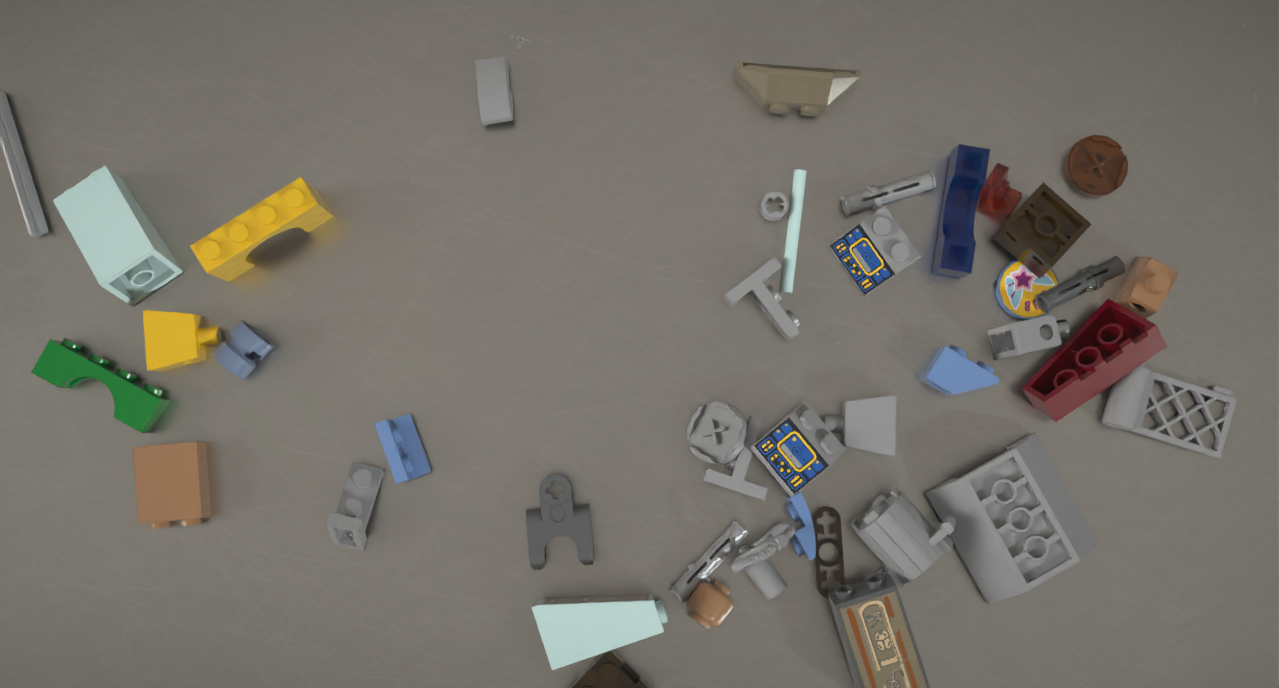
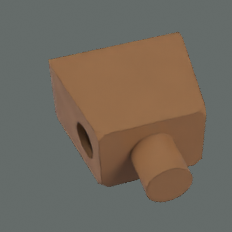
(1146, 285)

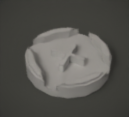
(717, 432)

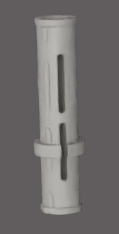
(854, 203)
(682, 589)

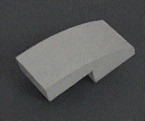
(493, 90)

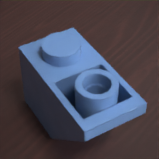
(954, 373)

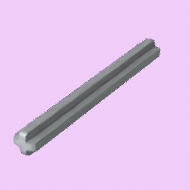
(20, 171)

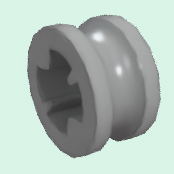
(772, 196)

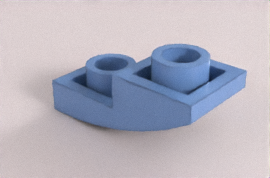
(804, 540)

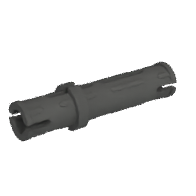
(1108, 270)

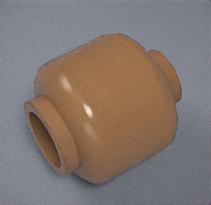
(709, 604)

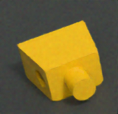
(176, 339)

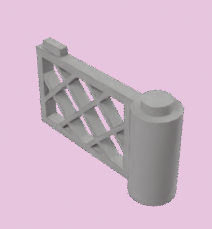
(1129, 403)

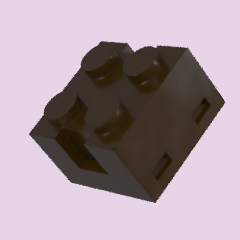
(1041, 230)
(610, 671)

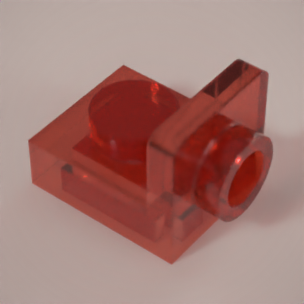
(997, 194)

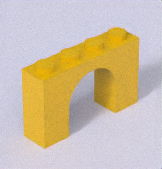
(227, 248)

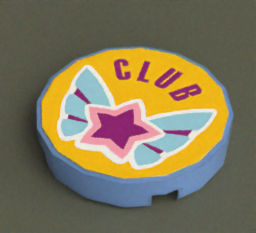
(1018, 289)

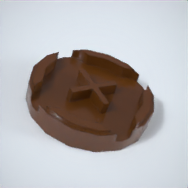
(1095, 166)

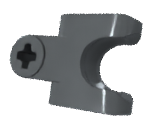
(557, 518)

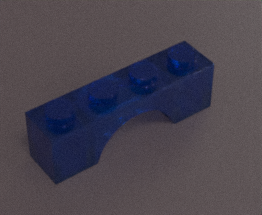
(956, 230)

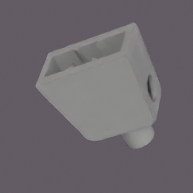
(1027, 336)
(866, 424)

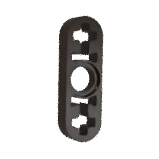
(821, 576)

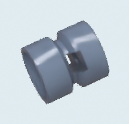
(242, 350)

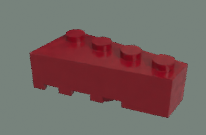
(1093, 359)

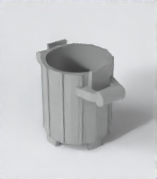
(903, 536)

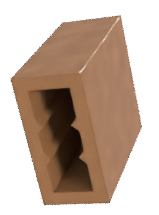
(172, 484)

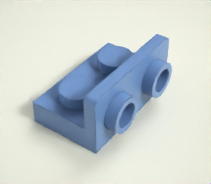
(403, 448)

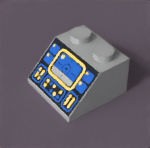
(874, 251)
(798, 449)

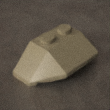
(795, 87)

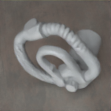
(755, 563)

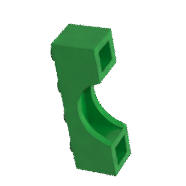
(134, 404)

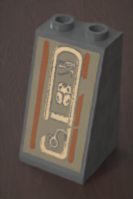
(877, 635)

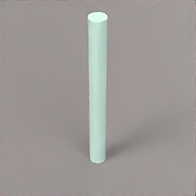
(793, 231)

